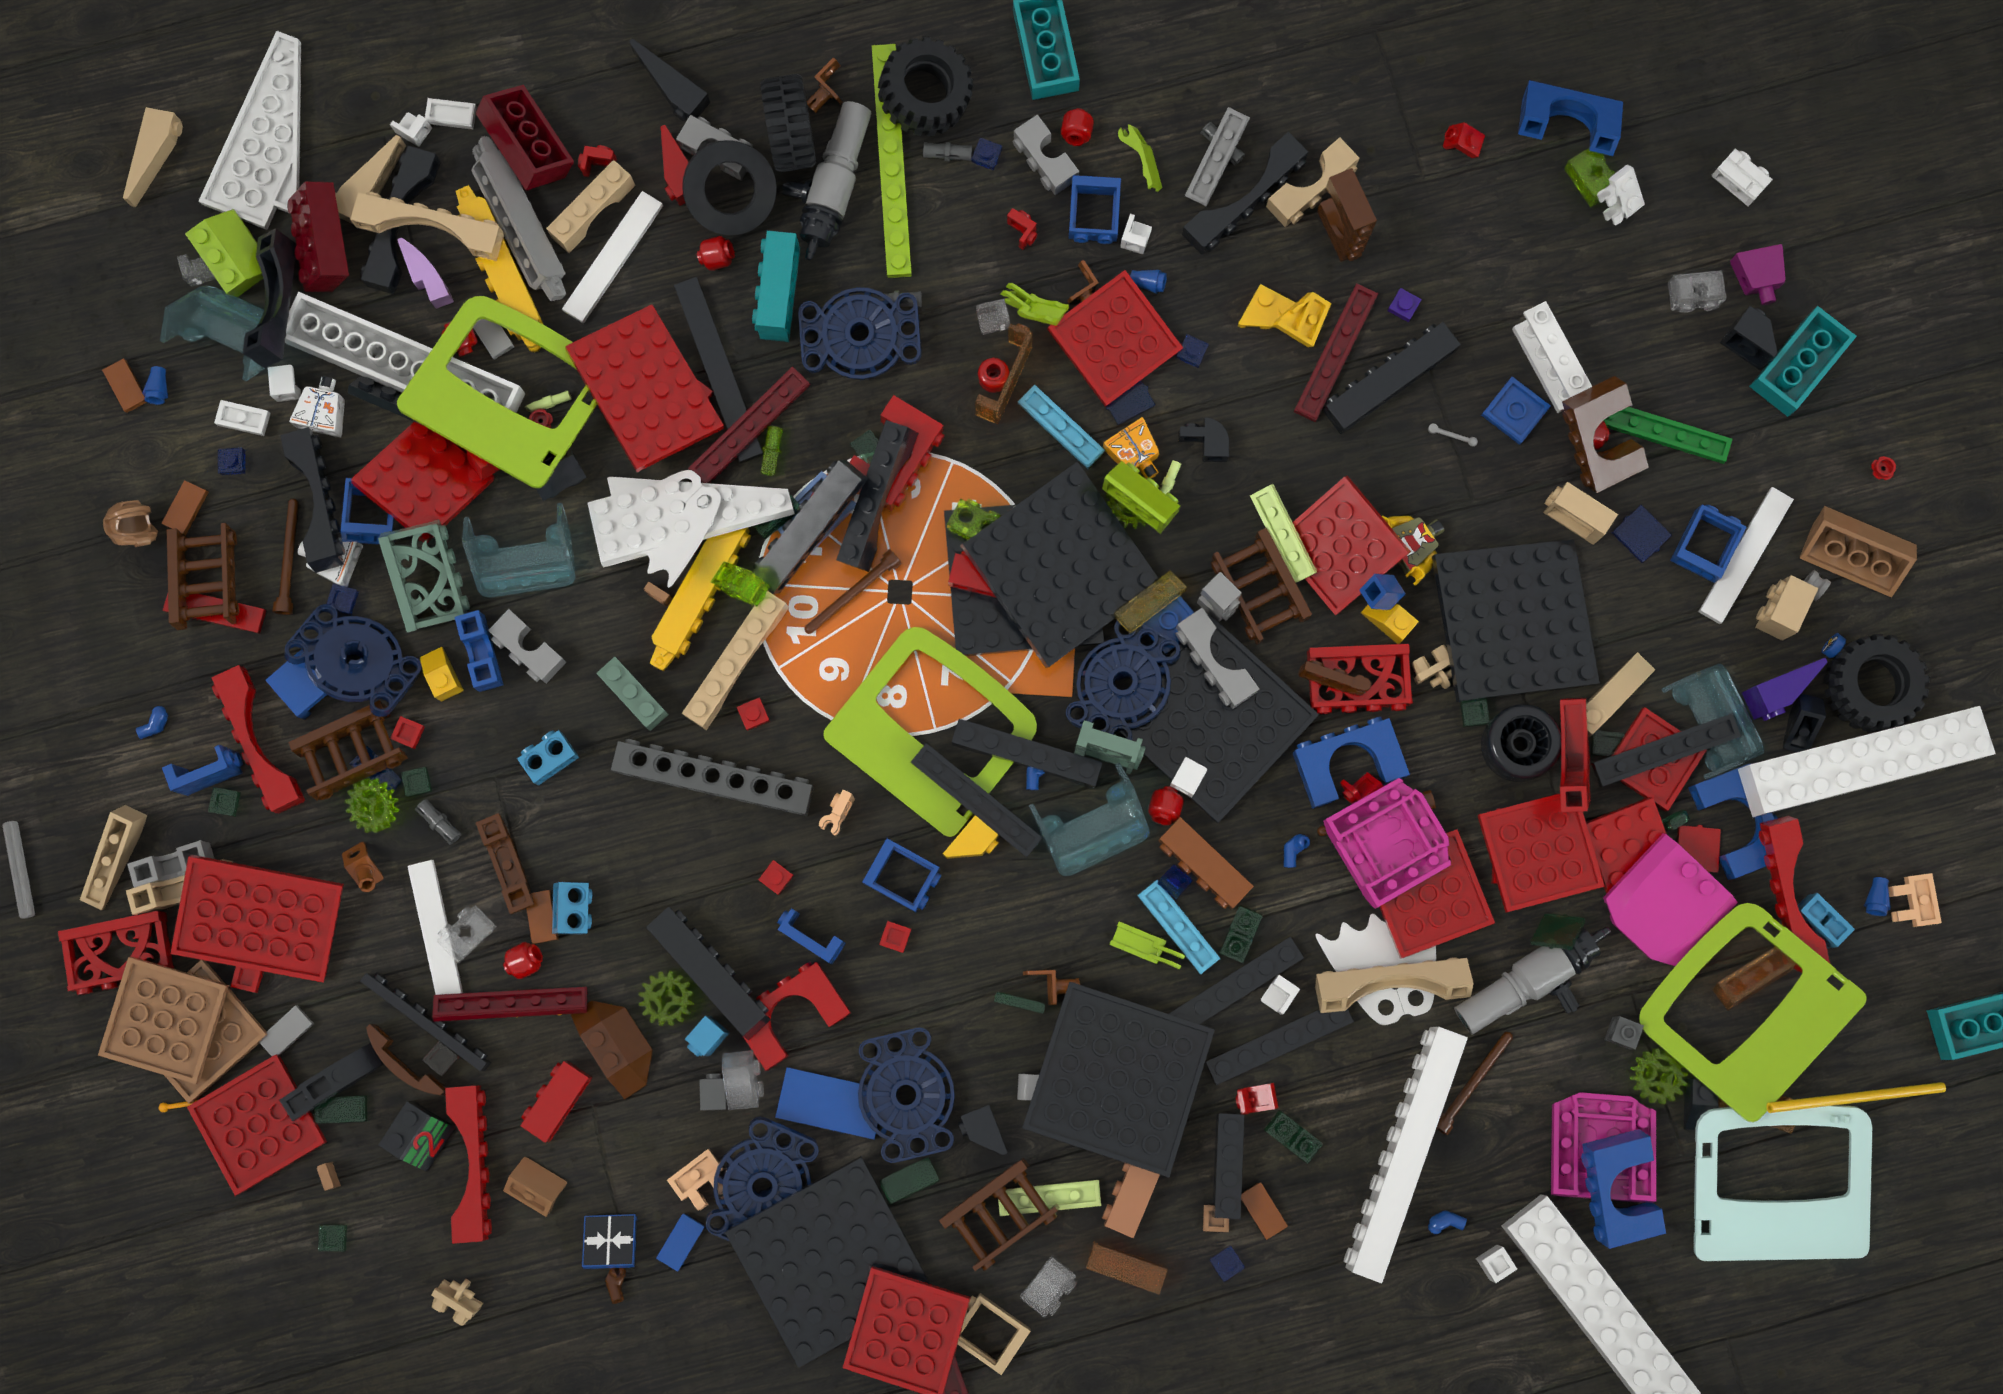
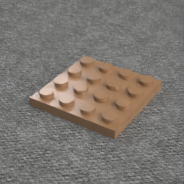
(163, 1020)
(233, 1039)

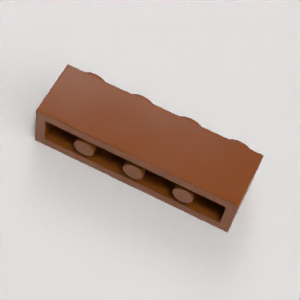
(1205, 863)

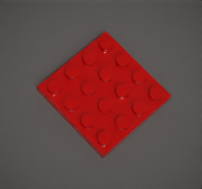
(1115, 338)
(421, 479)
(1346, 544)
(1539, 852)
(1439, 906)
(250, 1127)
(906, 1332)

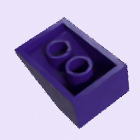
(1773, 695)

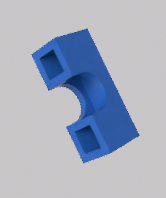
(478, 643)

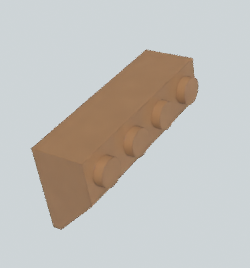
(1859, 551)

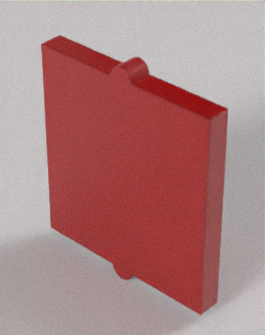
(1702, 845)

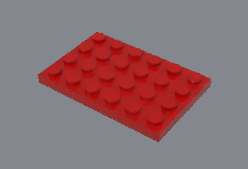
(644, 388)
(256, 918)

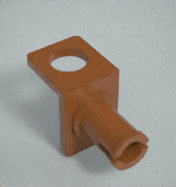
(824, 93)
(1087, 291)
(362, 868)
(1054, 985)

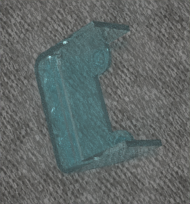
(215, 315)
(522, 566)
(1711, 696)
(1096, 833)

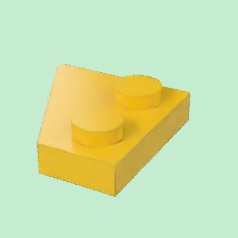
(1265, 309)
(1304, 319)

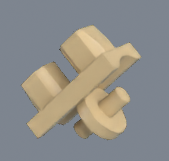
(1424, 671)
(458, 1298)

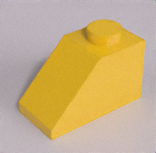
(1394, 622)
(440, 674)
(973, 841)

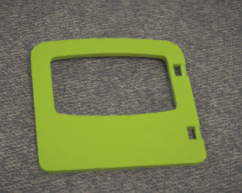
(479, 423)
(885, 749)
(1787, 1039)

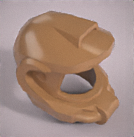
(129, 524)

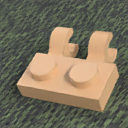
(841, 805)
(1921, 899)
(694, 1176)

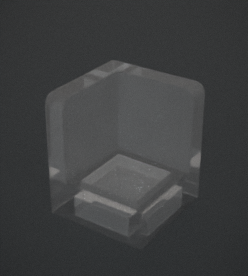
(194, 271)
(992, 316)

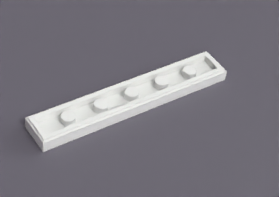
(612, 257)
(1746, 555)
(432, 921)

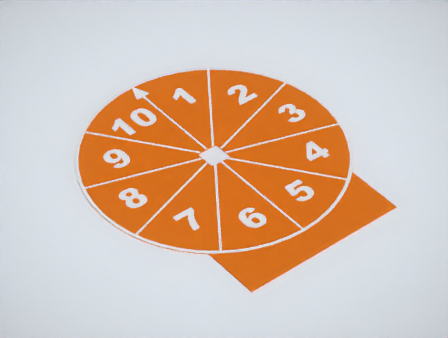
(843, 651)

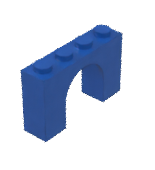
(1598, 113)
(1376, 738)
(1729, 787)
(1603, 1162)

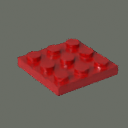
(1664, 781)
(1624, 837)

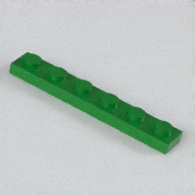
(1670, 434)

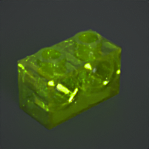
(970, 528)
(740, 584)

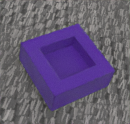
(1404, 305)

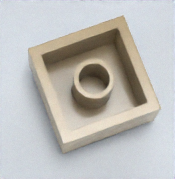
(1786, 607)

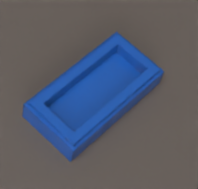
(680, 1242)

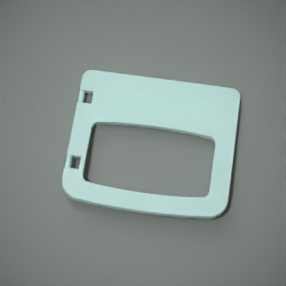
(1787, 1228)

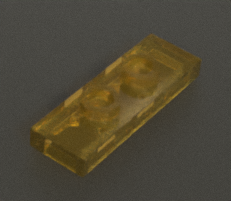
(1150, 601)

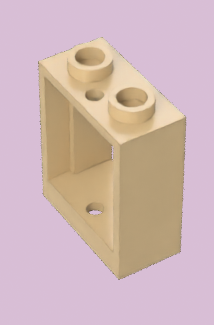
(1579, 512)
(1012, 1347)

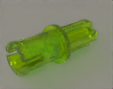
(771, 450)

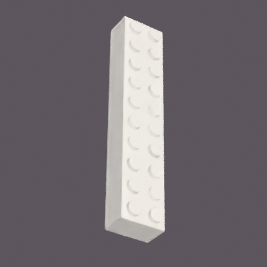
(378, 351)
(1866, 761)
(1405, 1153)
(1595, 1301)

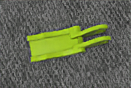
(1138, 143)
(1033, 306)
(1142, 945)

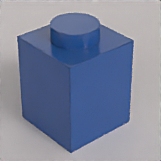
(1382, 591)

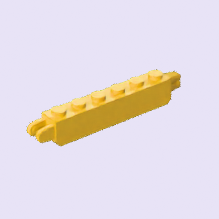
(503, 273)
(694, 597)

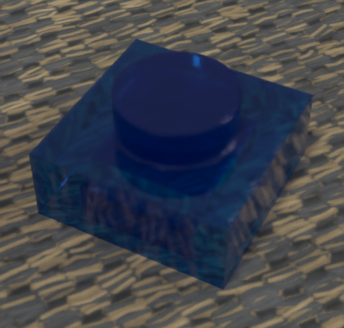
(986, 154)
(1192, 351)
(231, 461)
(342, 598)
(1175, 881)
(1226, 1263)

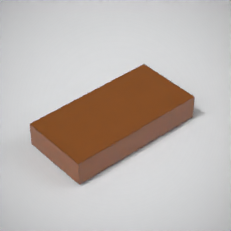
(124, 385)
(185, 507)
(541, 917)
(1263, 1210)

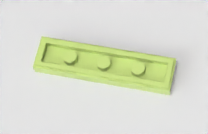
(1283, 532)
(1066, 1195)

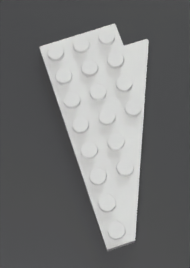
(262, 153)
(630, 523)

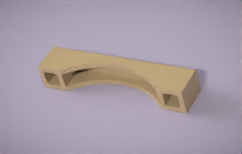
(381, 214)
(725, 672)
(1443, 978)

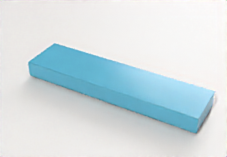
(1061, 427)
(1178, 927)

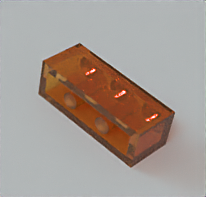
(1753, 977)
(1126, 1267)

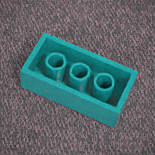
(1046, 47)
(777, 286)
(1802, 361)
(1968, 1026)

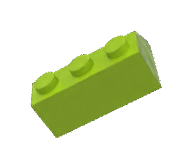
(227, 251)
(1141, 496)

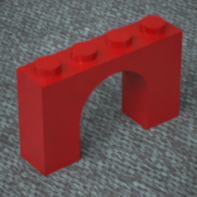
(929, 436)
(814, 986)

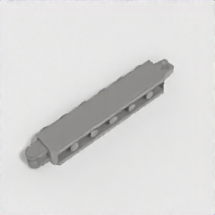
(517, 220)

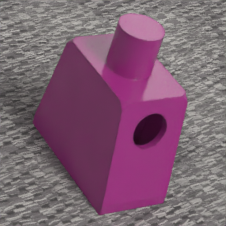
(1760, 271)

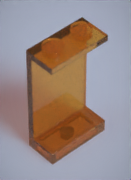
(991, 409)

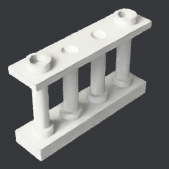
(1551, 355)

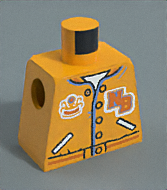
(1134, 446)

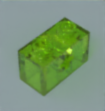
(1581, 170)

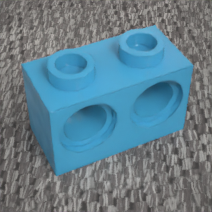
(550, 763)
(564, 907)
(1824, 920)
(706, 1036)

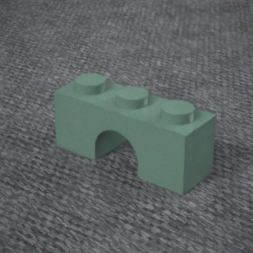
(632, 693)

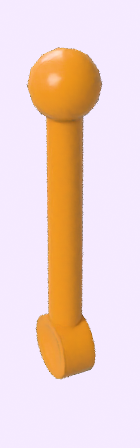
(163, 1107)

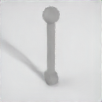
(1433, 428)

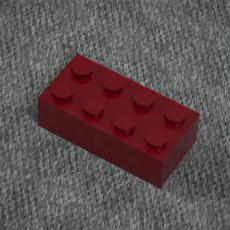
(524, 137)
(318, 237)

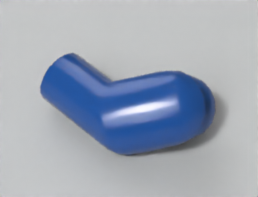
(156, 723)
(1033, 778)
(1293, 847)
(1444, 1219)

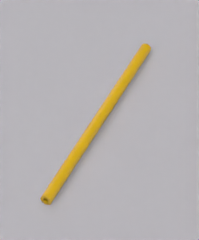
(1855, 1097)

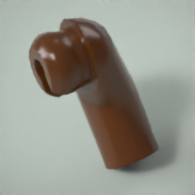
(613, 1282)

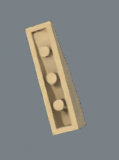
(154, 144)
(369, 177)
(1616, 691)
(112, 855)

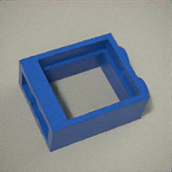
(1098, 186)
(357, 531)
(1697, 564)
(879, 864)

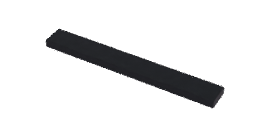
(714, 358)

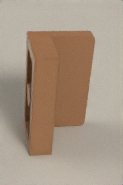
(534, 1186)

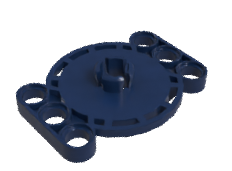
(844, 318)
(1120, 662)
(362, 678)
(906, 1120)
(763, 1160)

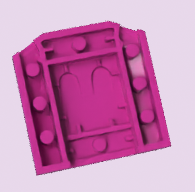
(1389, 841)
(1667, 902)
(1591, 1118)

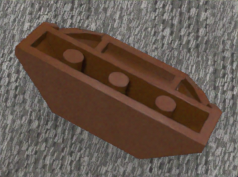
(615, 1045)

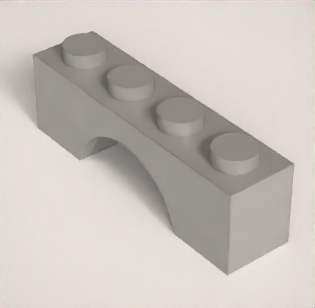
(1234, 685)

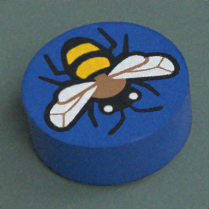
(1833, 645)

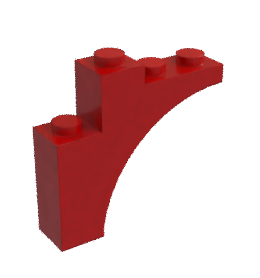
(1574, 756)

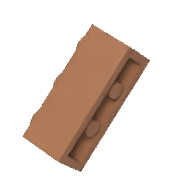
(1130, 1200)

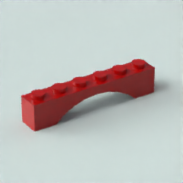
(237, 695)
(1782, 845)
(465, 1109)

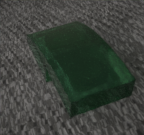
(1241, 933)
(1293, 1136)
(909, 1180)

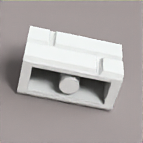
(1742, 176)

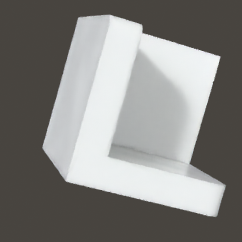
(412, 128)
(1135, 236)
(282, 383)
(1188, 777)
(1280, 994)
(1496, 1263)

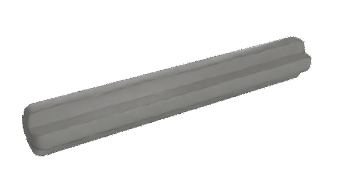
(18, 869)

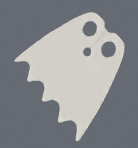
(681, 547)
(1371, 949)

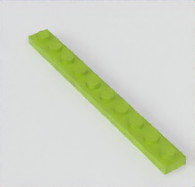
(892, 178)

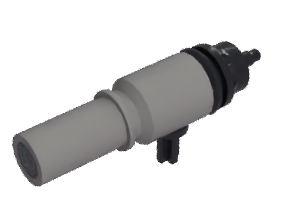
(832, 181)
(1532, 978)

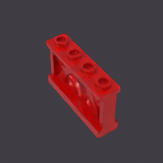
(1349, 654)
(85, 939)

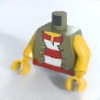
(1419, 540)

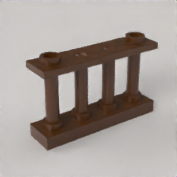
(179, 567)
(1285, 587)
(330, 735)
(977, 1205)

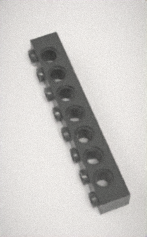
(625, 765)

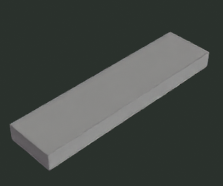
(1217, 156)

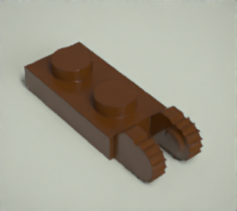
(1334, 678)

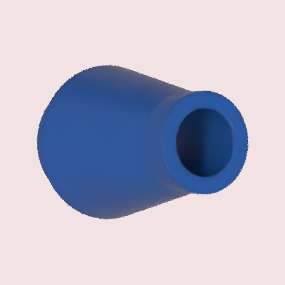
(1150, 280)
(156, 387)
(1878, 897)

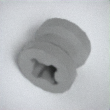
(1815, 580)

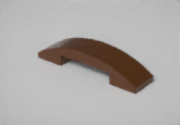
(506, 863)
(380, 1043)

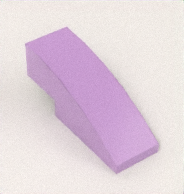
(425, 275)

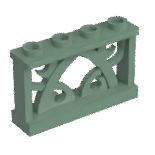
(411, 607)
(1109, 747)

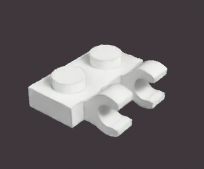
(1622, 195)

